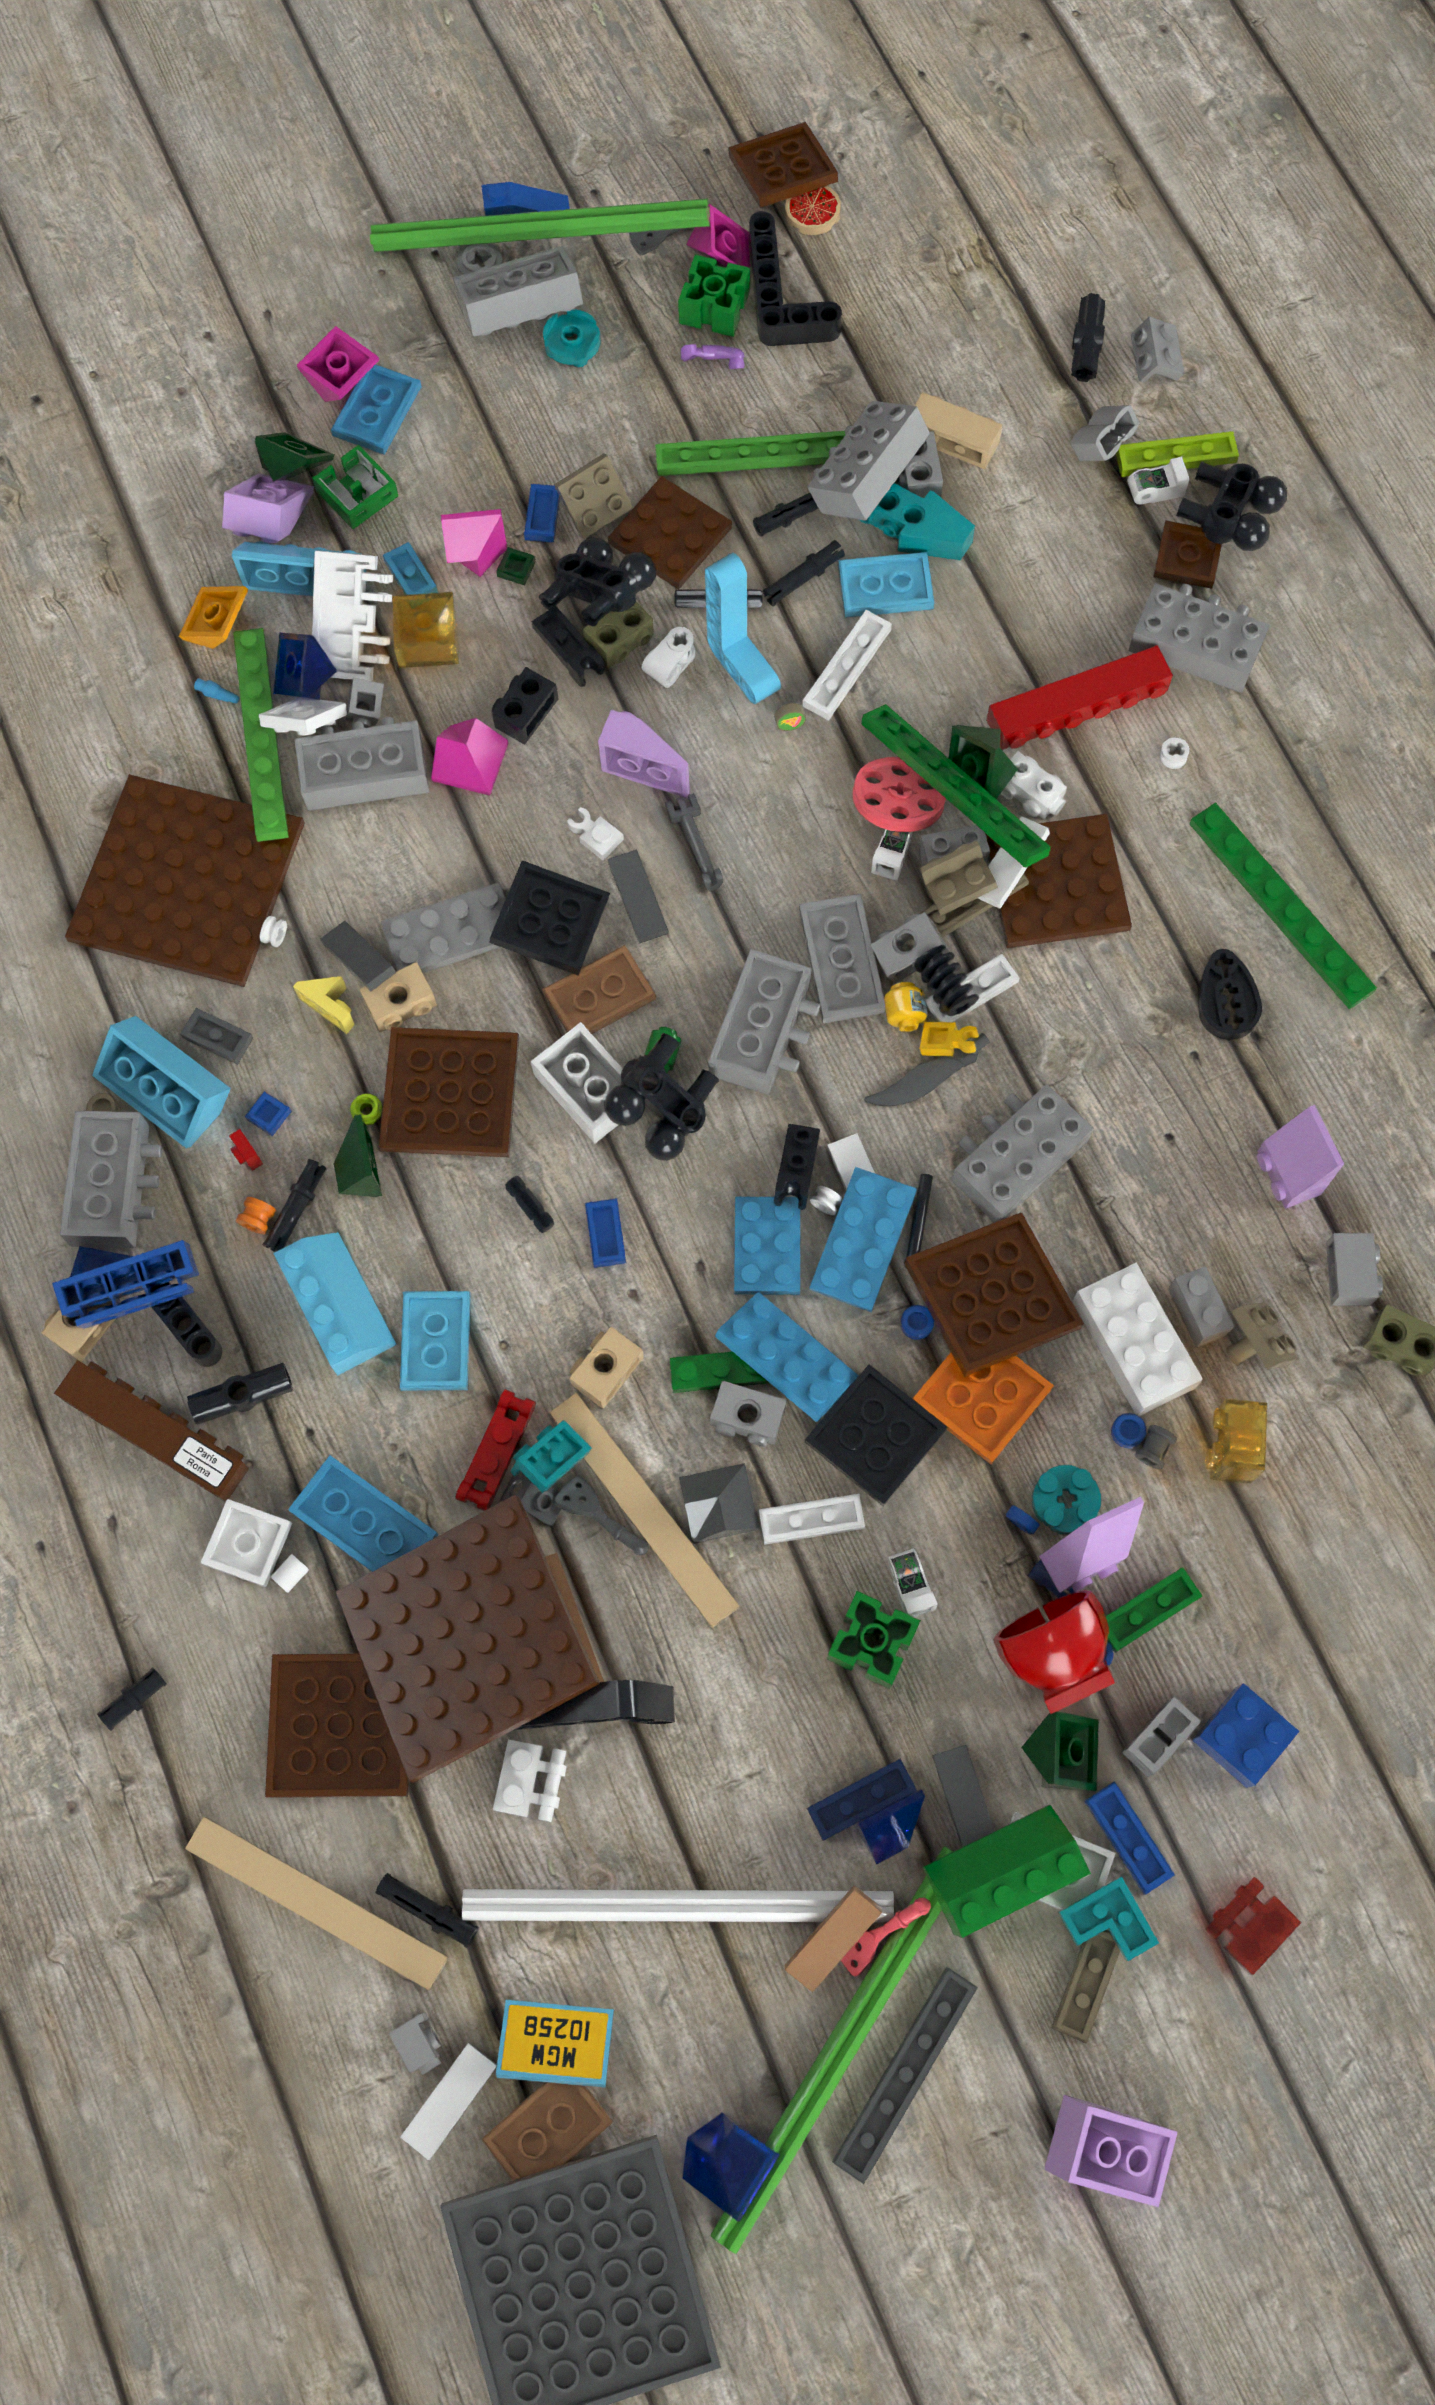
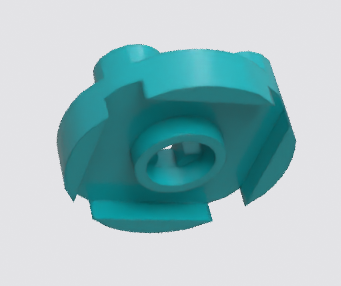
(576, 351)
(1077, 1483)

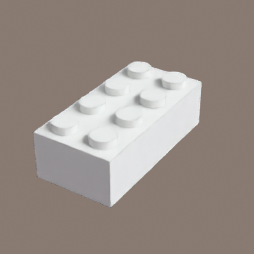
(1137, 1339)

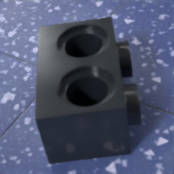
(531, 708)

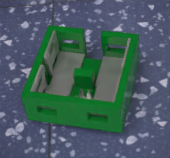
(358, 493)

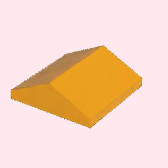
(213, 615)

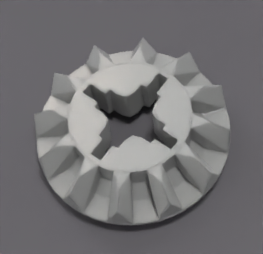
(486, 253)

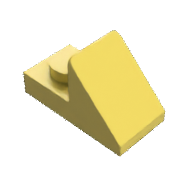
(323, 998)

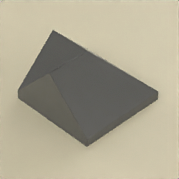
(718, 1503)

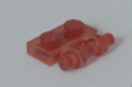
(1261, 1934)

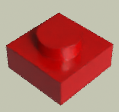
(244, 1151)

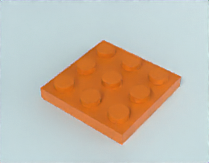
(986, 1405)

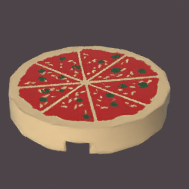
(813, 211)

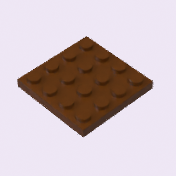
(1071, 890)
(449, 1092)
(993, 1294)
(328, 1731)

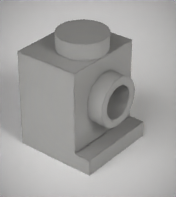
(367, 694)
(417, 2044)

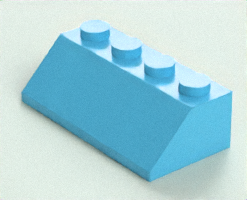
(277, 567)
(160, 1080)
(335, 1300)

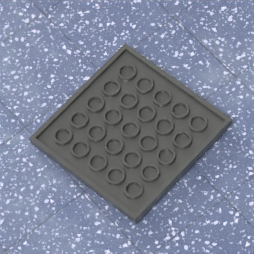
(581, 2281)

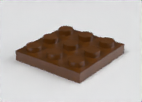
(783, 164)
(671, 530)

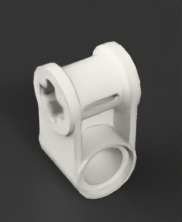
(670, 657)

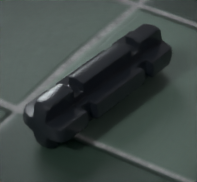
(529, 1204)

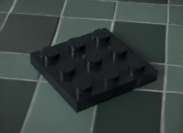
(549, 917)
(875, 1435)

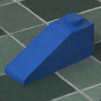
(518, 198)

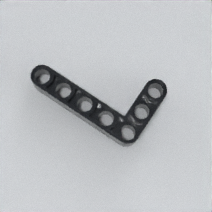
(788, 322)
(613, 1701)

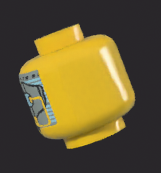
(905, 1006)

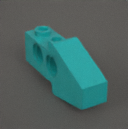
(936, 529)

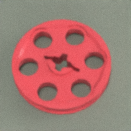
(890, 802)

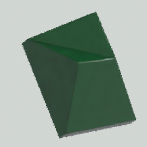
(288, 455)
(980, 756)
(356, 1162)
(1065, 1751)

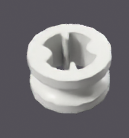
(1175, 761)
(273, 931)
(826, 1200)

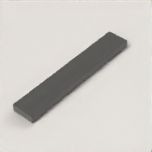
(904, 2075)

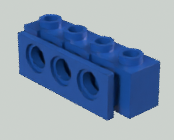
(126, 1278)

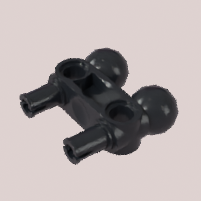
(1226, 517)
(594, 580)
(678, 1109)

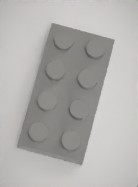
(445, 930)
(842, 958)

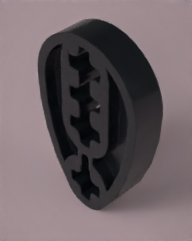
(1245, 997)

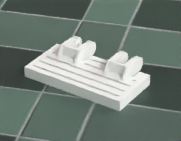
(341, 615)

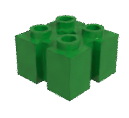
(714, 295)
(866, 1619)

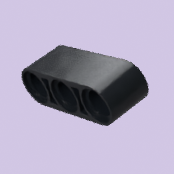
(194, 1335)

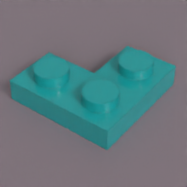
(1111, 1909)

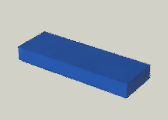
(1129, 1838)

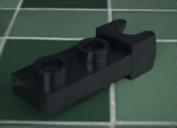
(568, 645)
(797, 1164)

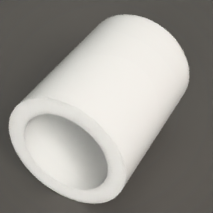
(289, 1573)

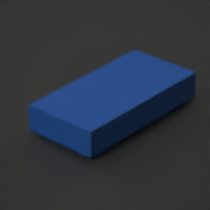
(542, 513)
(605, 1233)

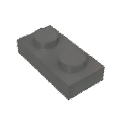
(216, 1036)

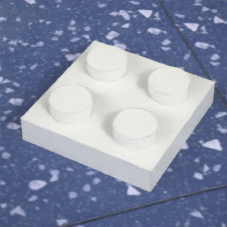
(303, 715)
(246, 1543)

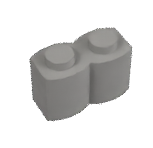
(1104, 433)

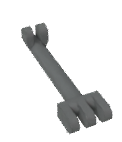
(711, 878)

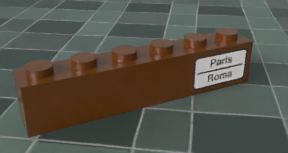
(152, 1430)

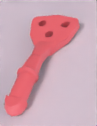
(871, 1938)

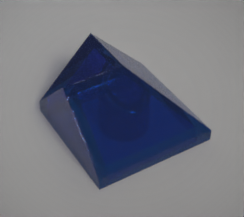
(301, 666)
(891, 1828)
(727, 2164)

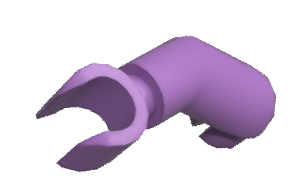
(713, 352)

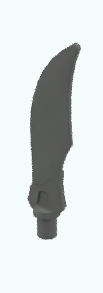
(926, 1077)

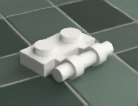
(519, 1777)

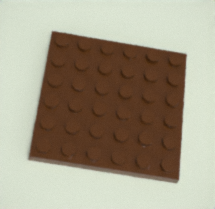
(182, 882)
(466, 1638)

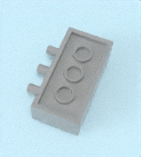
(518, 291)
(868, 460)
(1200, 635)
(361, 764)
(762, 1022)
(1020, 1152)
(107, 1179)

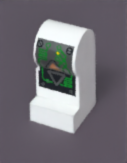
(1159, 483)
(891, 853)
(911, 1583)

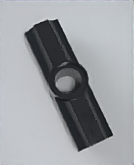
(1088, 337)
(219, 1399)

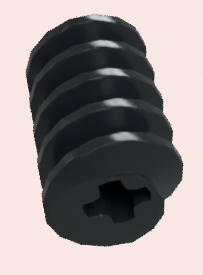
(944, 983)

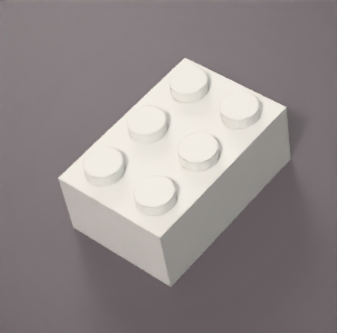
(579, 1077)

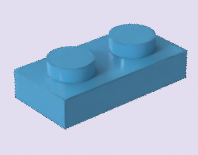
(409, 571)

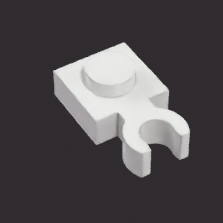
(596, 836)

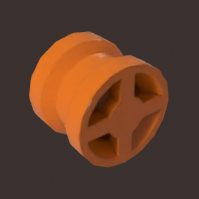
(255, 1215)

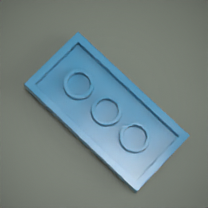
(863, 1239)
(786, 1356)
(358, 1517)

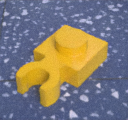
(943, 1037)

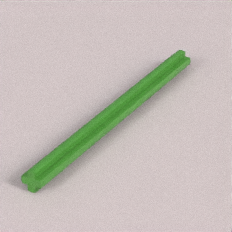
(540, 225)
(834, 2061)

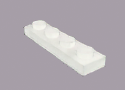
(847, 665)

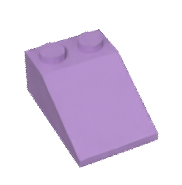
(264, 507)
(638, 754)
(1300, 1158)
(1093, 1548)
(1110, 2151)

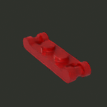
(496, 1450)

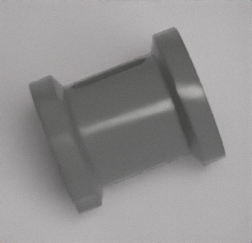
(1156, 1446)

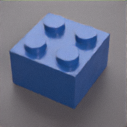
(1245, 1735)

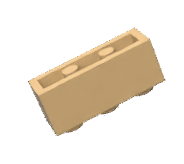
(960, 430)

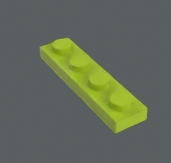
(1209, 448)

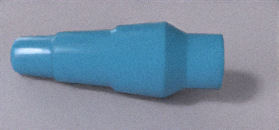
(215, 691)

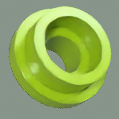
(363, 1101)

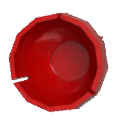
(1062, 1655)

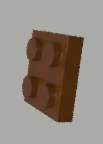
(1187, 555)

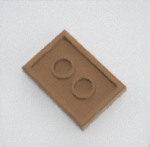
(600, 993)
(547, 2129)

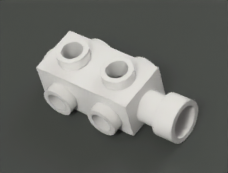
(1035, 788)

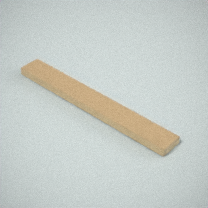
(648, 1514)
(317, 1903)

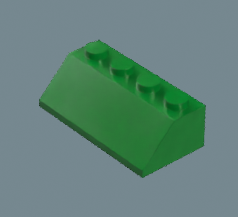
(1005, 1871)

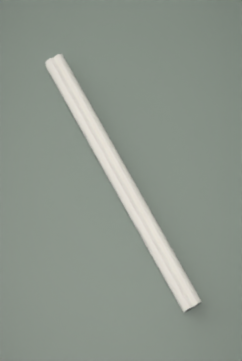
(659, 1905)

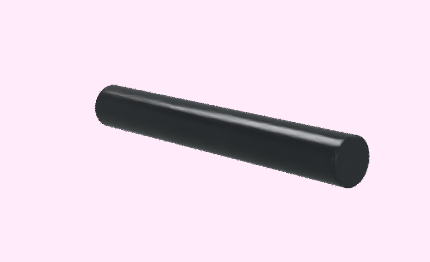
(920, 1214)

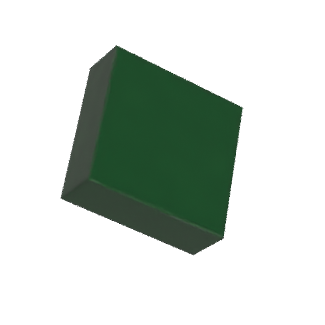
(516, 566)

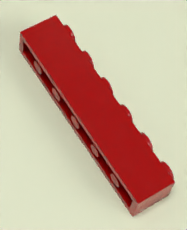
(1080, 698)

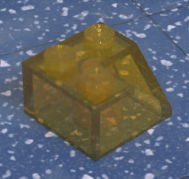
(425, 630)
(1241, 1441)

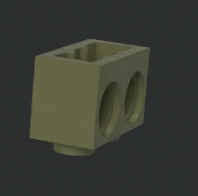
(625, 638)
(1407, 1332)

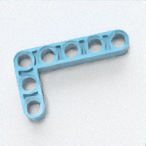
(728, 629)

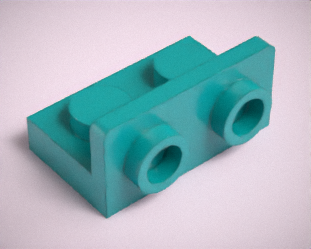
(552, 1456)

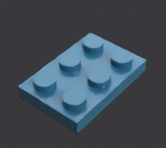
(767, 1246)

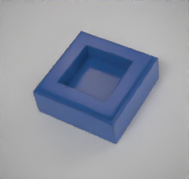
(268, 1113)

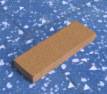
(833, 1938)

